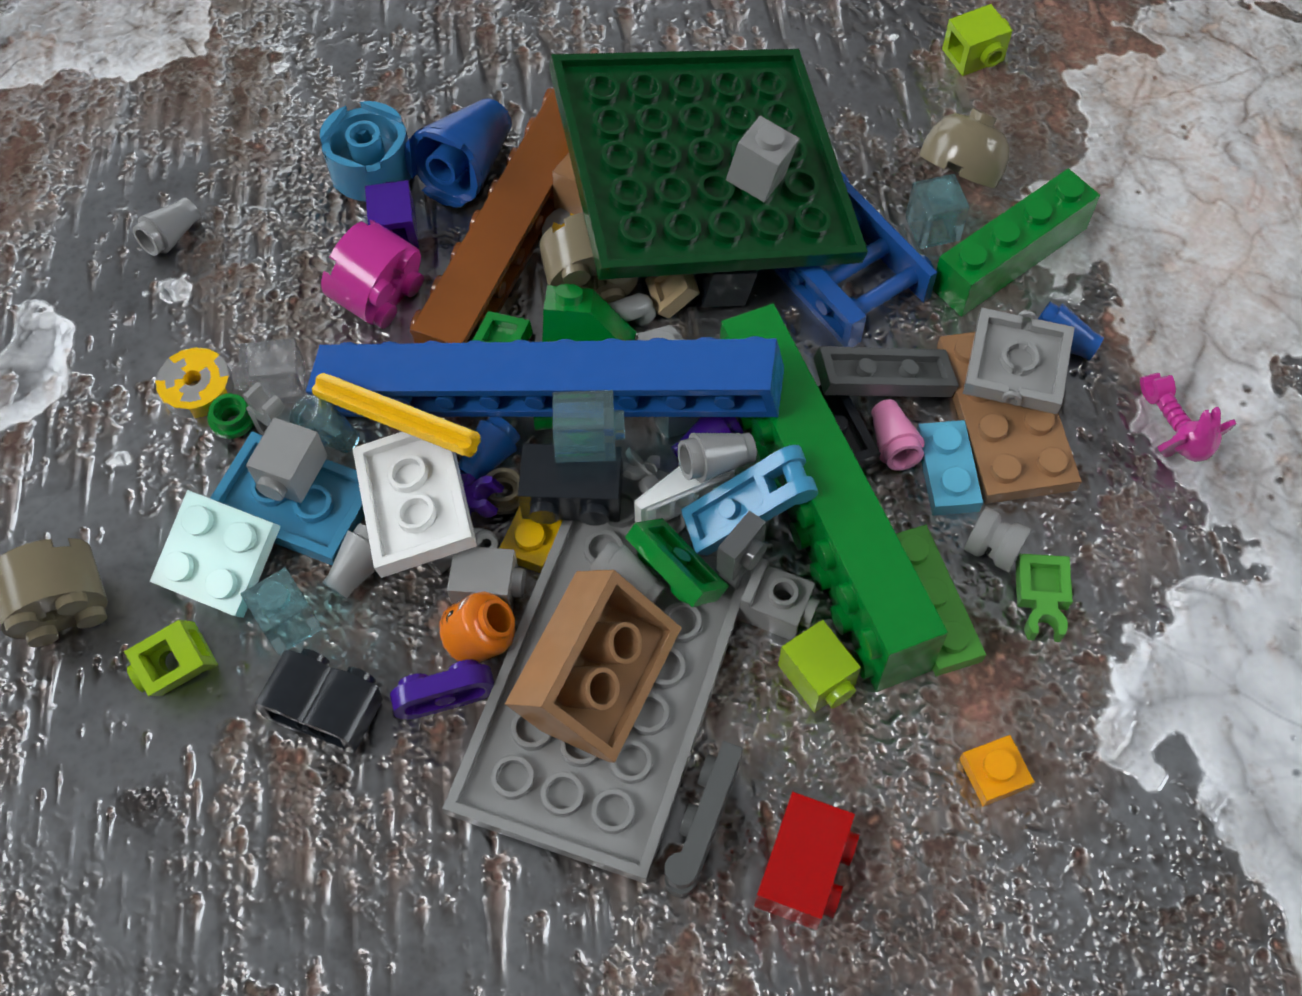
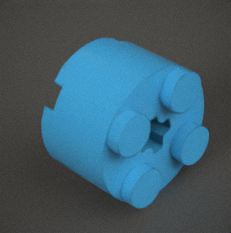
(364, 147)

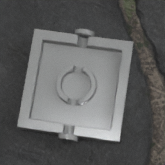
(1019, 360)

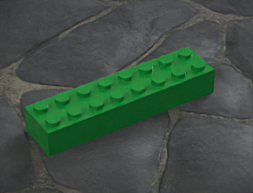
(844, 527)

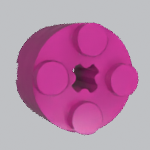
(372, 273)

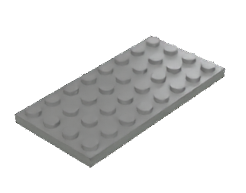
(568, 798)

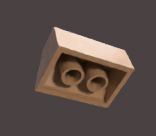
(594, 664)

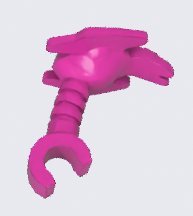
(1193, 439)

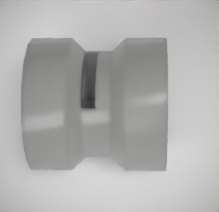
(997, 539)

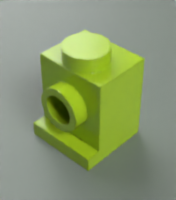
(148, 658)

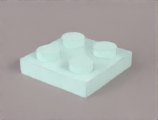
(214, 553)

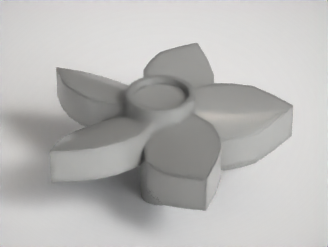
(643, 473)

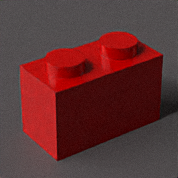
(806, 860)

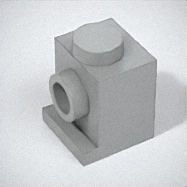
(776, 616)

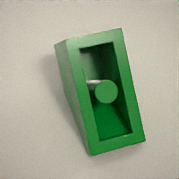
(581, 316)

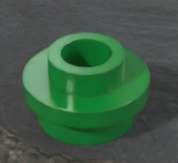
(225, 407)

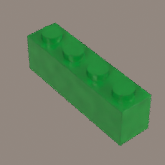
(1014, 242)

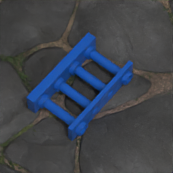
(831, 305)

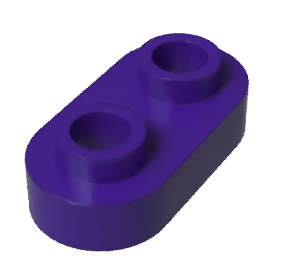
(427, 695)

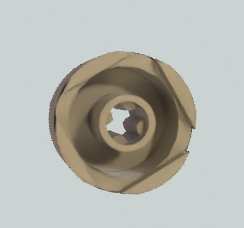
(570, 260)
(49, 591)

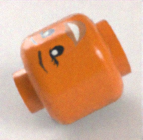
(477, 627)

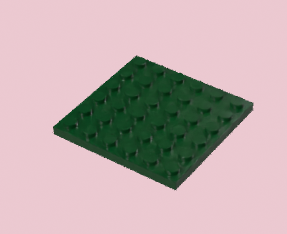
(655, 153)

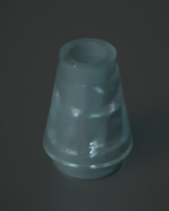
(325, 419)

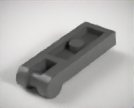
(702, 821)

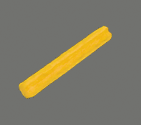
(397, 415)

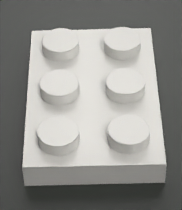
(411, 502)

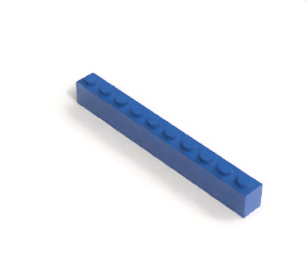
(520, 376)

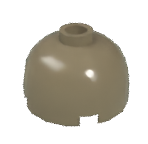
(968, 147)

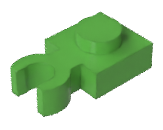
(1046, 587)

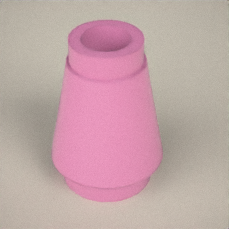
(896, 436)

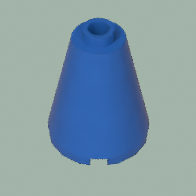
(458, 151)

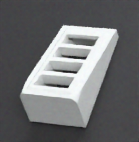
(673, 494)

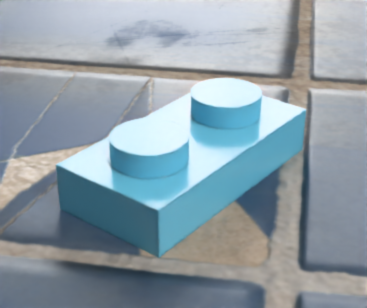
(949, 468)

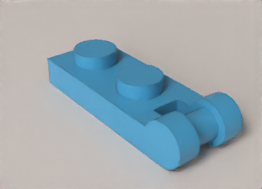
(753, 490)

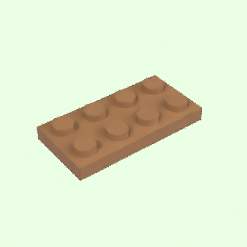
(1012, 446)

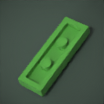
(962, 643)

